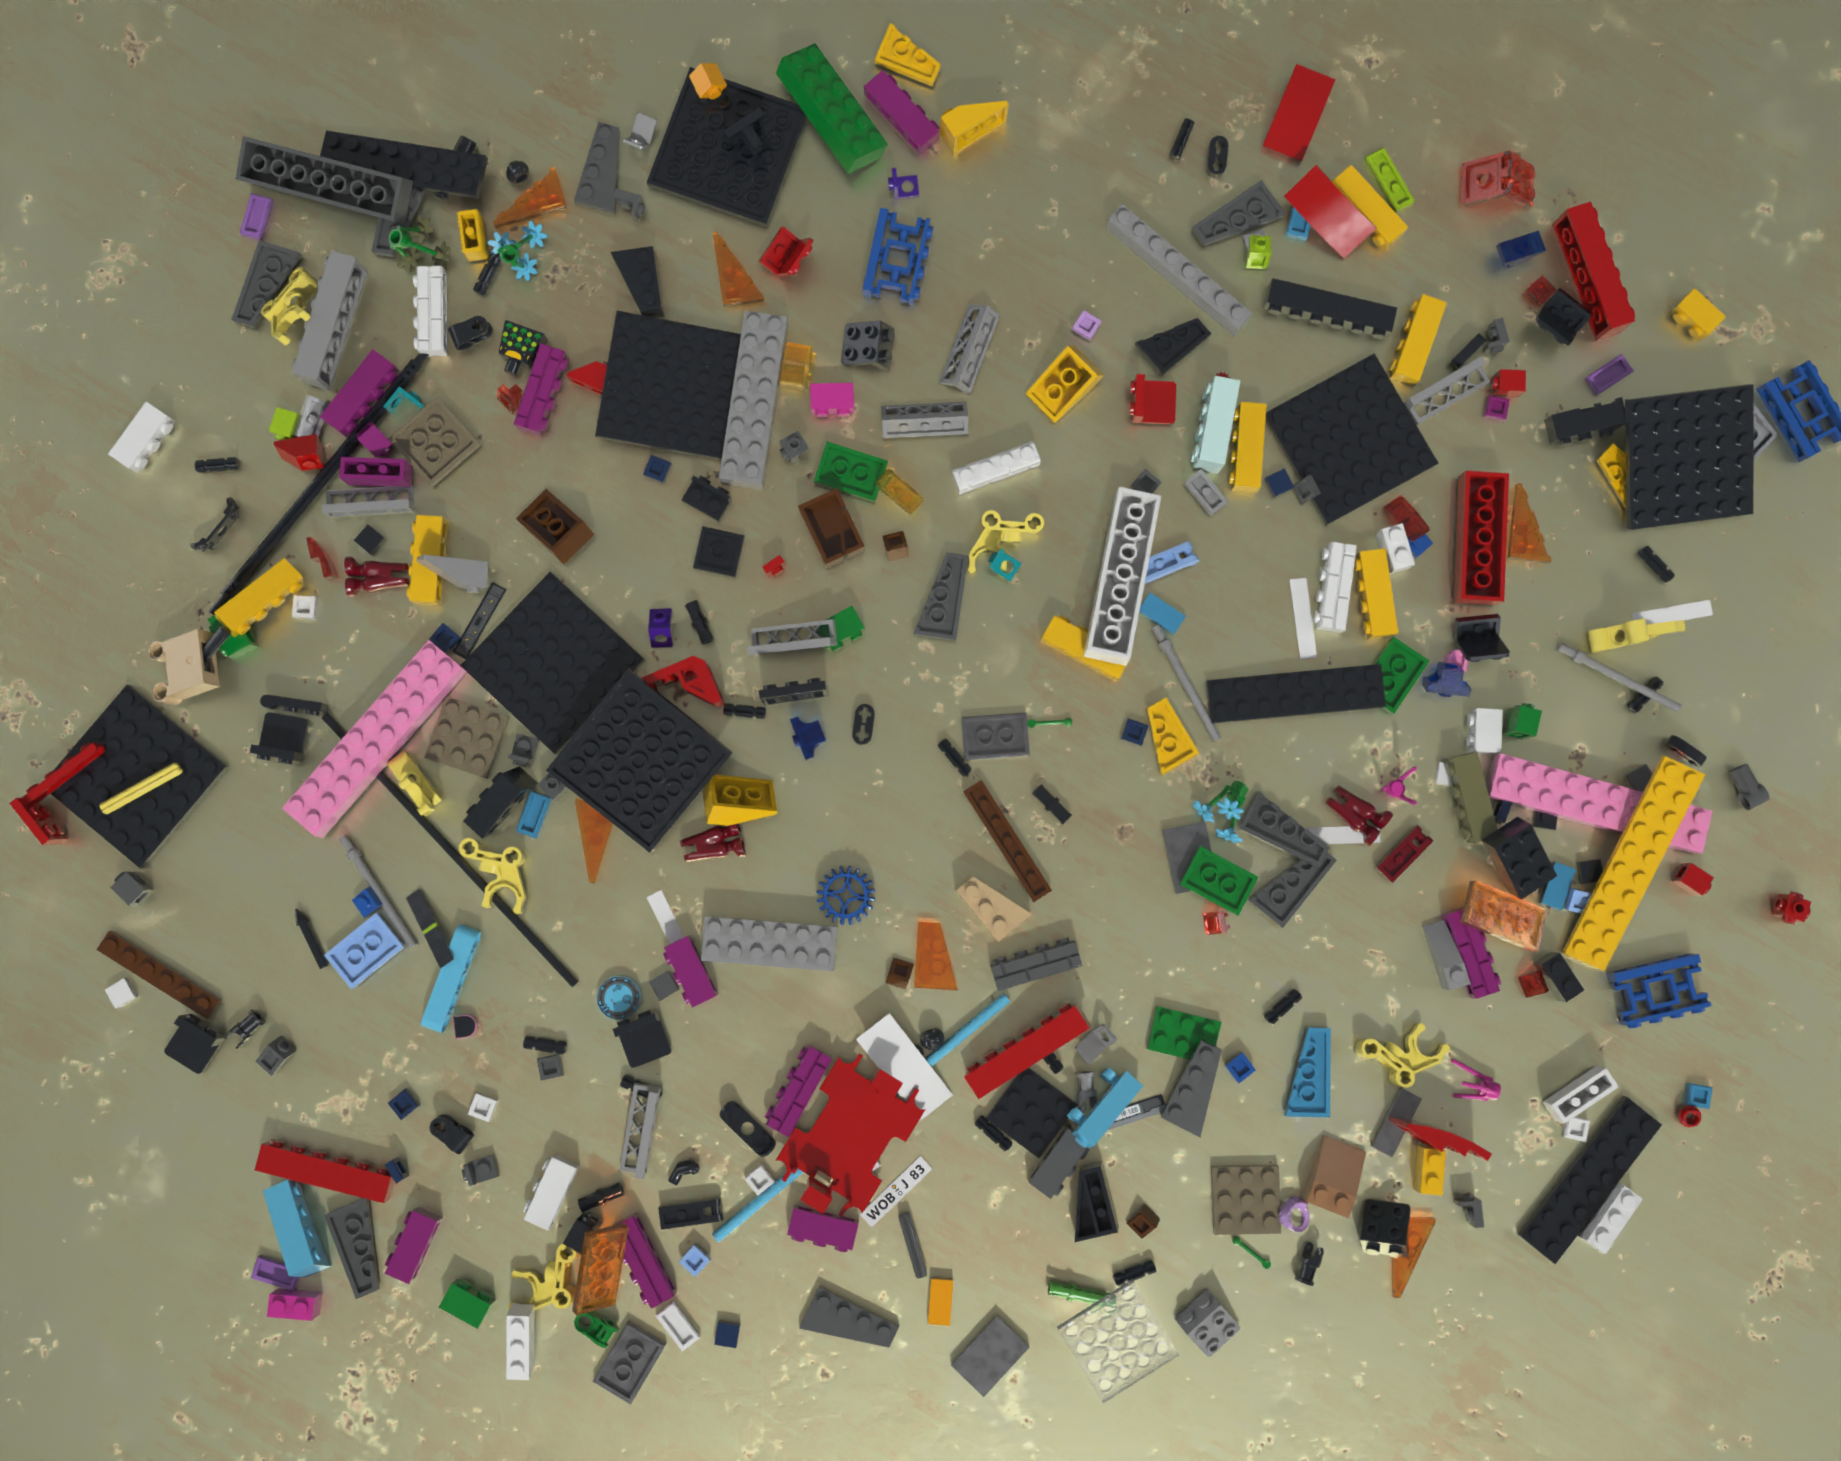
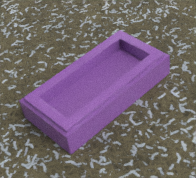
(256, 217)
(1609, 374)
(273, 1273)

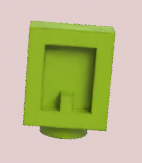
(1259, 252)

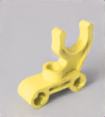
(281, 312)
(1003, 531)
(1635, 632)
(421, 790)
(507, 873)
(1397, 1061)
(556, 1281)

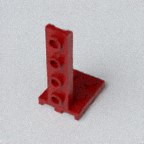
(38, 816)

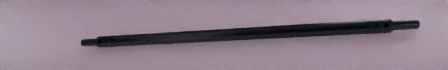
(315, 486)

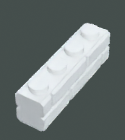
(431, 310)
(996, 468)
(1336, 587)

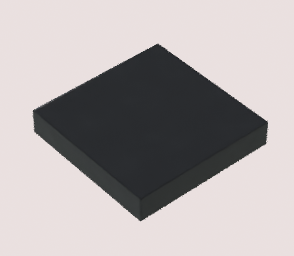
(718, 552)

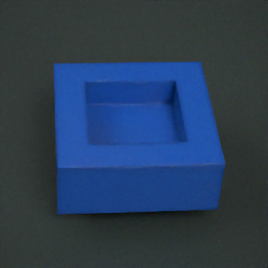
(1420, 545)
(367, 902)
(1240, 1067)

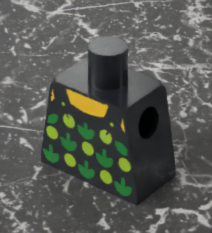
(519, 346)

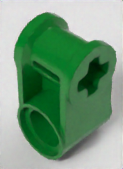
(596, 1328)

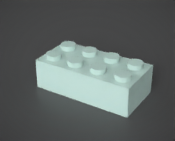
(1215, 424)

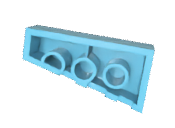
(295, 1230)

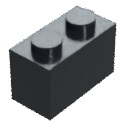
(1559, 977)
(584, 1223)

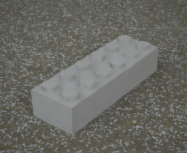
(329, 320)
(769, 943)

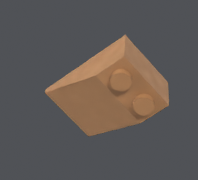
(1335, 1177)

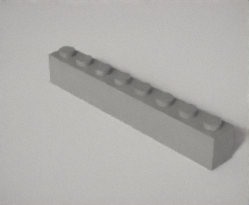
(1178, 270)

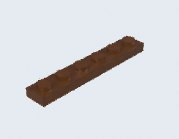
(1007, 841)
(159, 974)

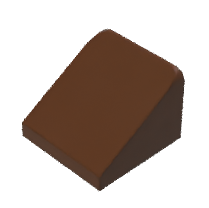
(896, 546)
(899, 973)
(1143, 1221)

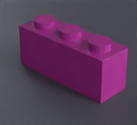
(376, 472)
(690, 971)
(823, 1228)
(412, 1245)

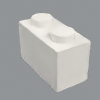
(1397, 548)
(1485, 730)

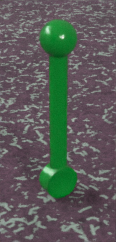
(1032, 723)
(1265, 1262)

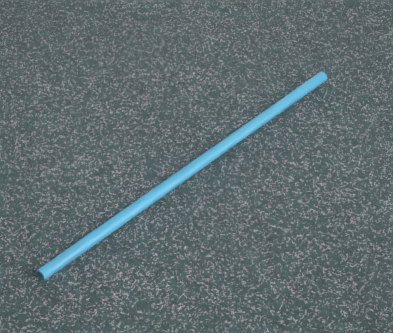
(932, 1059)

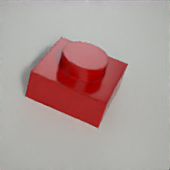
(774, 567)

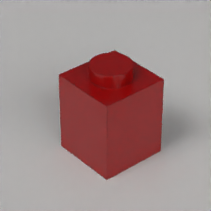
(1509, 383)
(1693, 879)

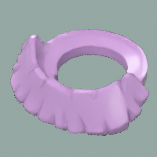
(1285, 1218)

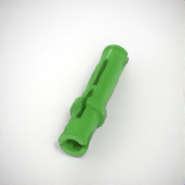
(1074, 1292)

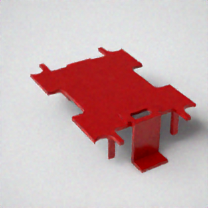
(850, 1136)

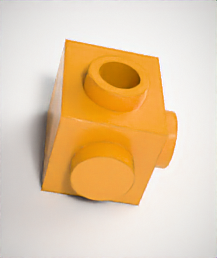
(708, 80)

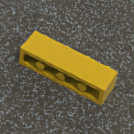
(1388, 223)
(1417, 340)
(1248, 447)
(428, 540)
(1376, 594)
(259, 598)
(1072, 642)

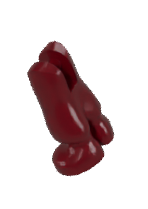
(377, 576)
(1356, 812)
(712, 844)

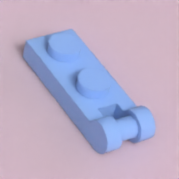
(1170, 561)

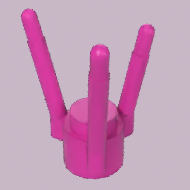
(1397, 788)
(1486, 1088)

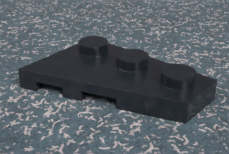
(1170, 347)

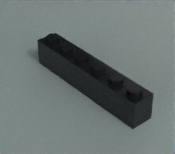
(1330, 308)

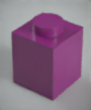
(374, 440)

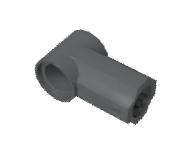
(1750, 791)

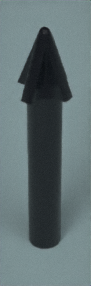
(302, 922)

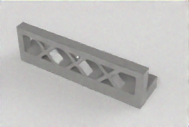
(974, 347)
(1447, 382)
(924, 422)
(370, 506)
(789, 644)
(646, 1134)

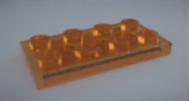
(1503, 916)
(600, 1268)

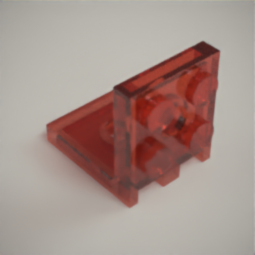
(1506, 177)

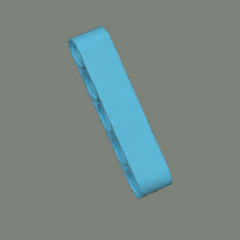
(451, 979)

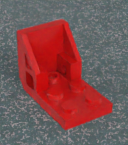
(701, 685)

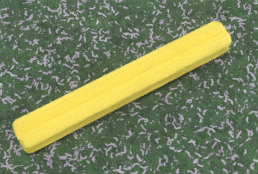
(140, 788)

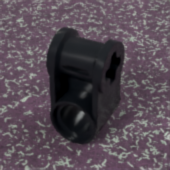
(467, 332)
(453, 1135)

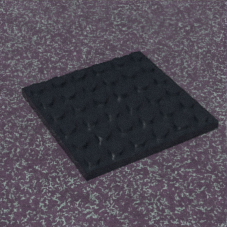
(701, 167)
(668, 385)
(1351, 438)
(1689, 456)
(551, 662)
(138, 744)
(639, 760)

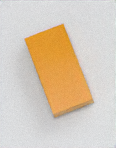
(940, 1301)

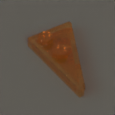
(539, 200)
(735, 283)
(1525, 538)
(594, 836)
(1403, 1267)

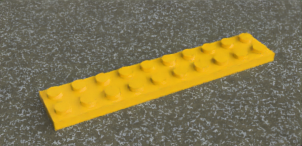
(1633, 862)

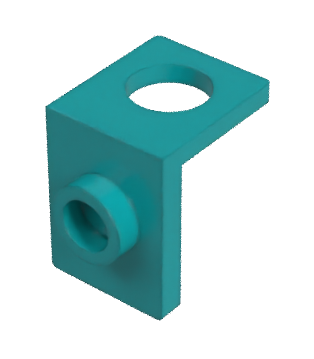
(400, 394)
(996, 560)

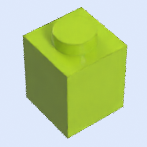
(283, 424)

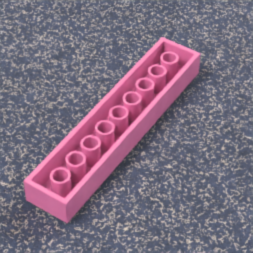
(374, 740)
(1582, 799)

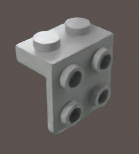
(1207, 1323)

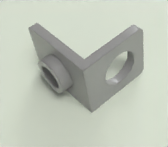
(642, 131)
(1095, 1043)

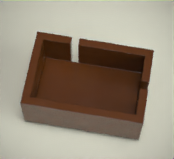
(830, 528)

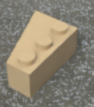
(992, 908)

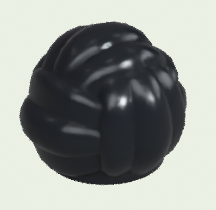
(517, 172)
(932, 1039)

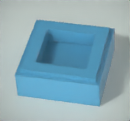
(1698, 1095)

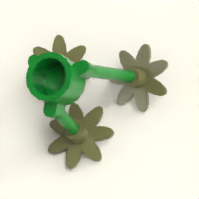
(401, 241)

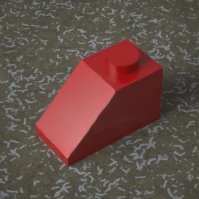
(589, 376)
(302, 452)

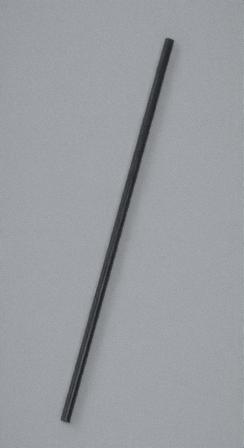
(463, 864)

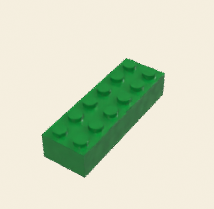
(831, 108)

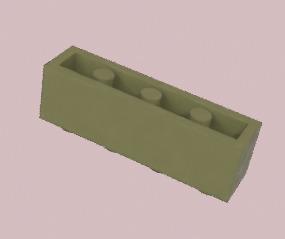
(1471, 796)

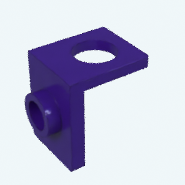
(896, 182)
(660, 625)

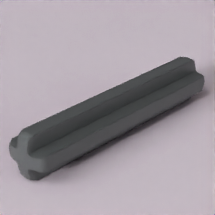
(912, 1245)

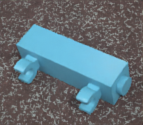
(1106, 1110)

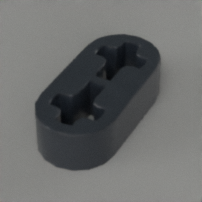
(1221, 157)
(1468, 351)
(868, 725)
(1685, 751)

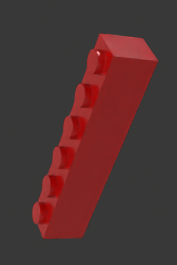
(1027, 1050)
(325, 1171)

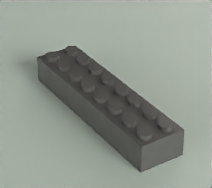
(324, 180)

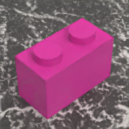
(832, 399)
(294, 1304)

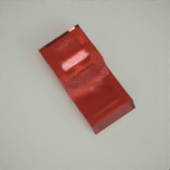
(1402, 512)
(320, 555)

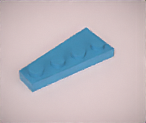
(1311, 1080)

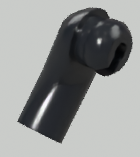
(683, 1168)

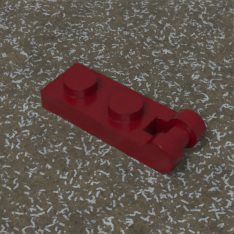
(1403, 854)

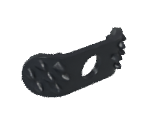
(213, 539)
(759, 1140)

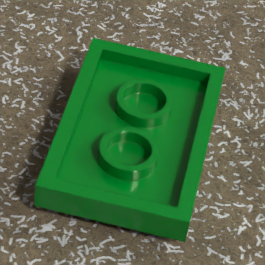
(850, 471)
(1400, 671)
(1218, 880)
(1180, 1032)

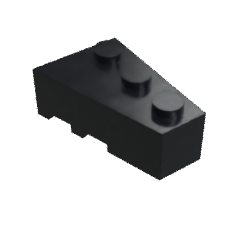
(642, 278)
(1585, 423)
(498, 801)
(1094, 1204)

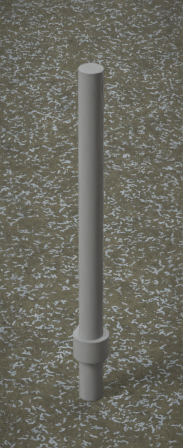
(1166, 646)
(1581, 657)
(354, 856)

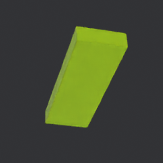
(1389, 180)

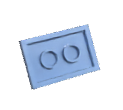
(364, 950)

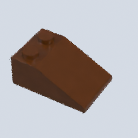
(555, 526)

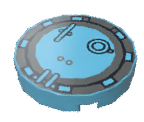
(618, 997)

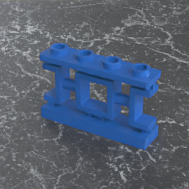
(880, 254)
(1788, 417)
(1654, 973)

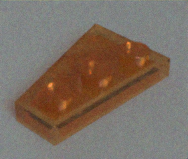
(933, 963)

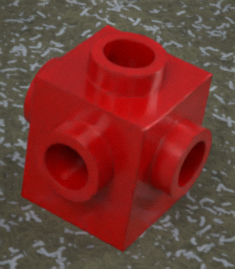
(1792, 908)

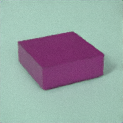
(1496, 408)

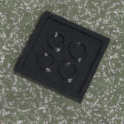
(793, 692)
(1031, 1111)

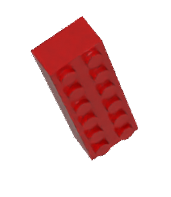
(1593, 270)
(1481, 538)

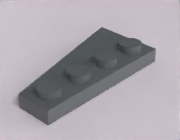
(600, 171)
(1245, 212)
(381, 242)
(263, 281)
(943, 605)
(1276, 828)
(1288, 891)
(1192, 1093)
(355, 1245)
(844, 1319)

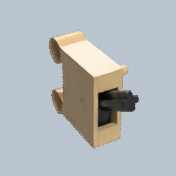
(189, 664)

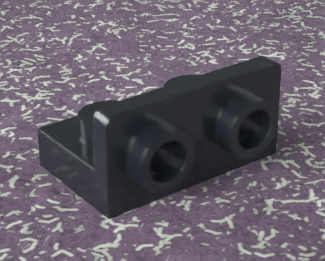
(707, 498)

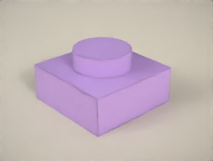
(1086, 325)

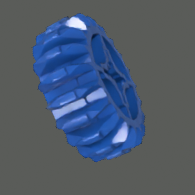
(831, 893)

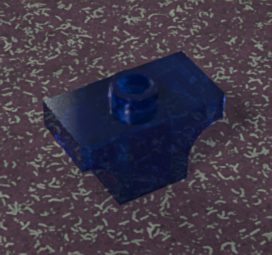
(1520, 249)
(1447, 681)
(807, 736)

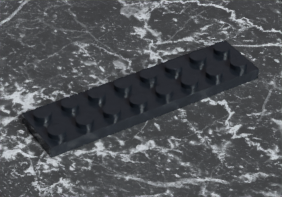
(427, 166)
(1296, 693)
(1589, 1179)

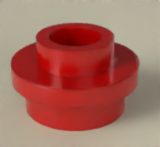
(1694, 1120)

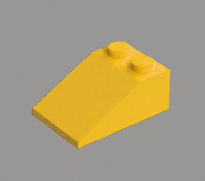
(971, 122)
(1064, 383)
(738, 799)

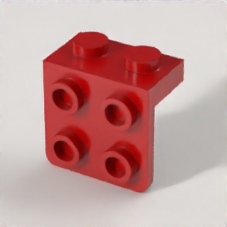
(785, 253)
(1152, 401)

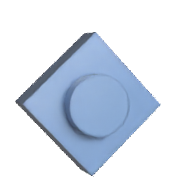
(1577, 900)
(694, 1260)

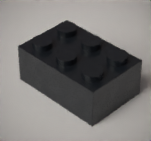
(1519, 858)

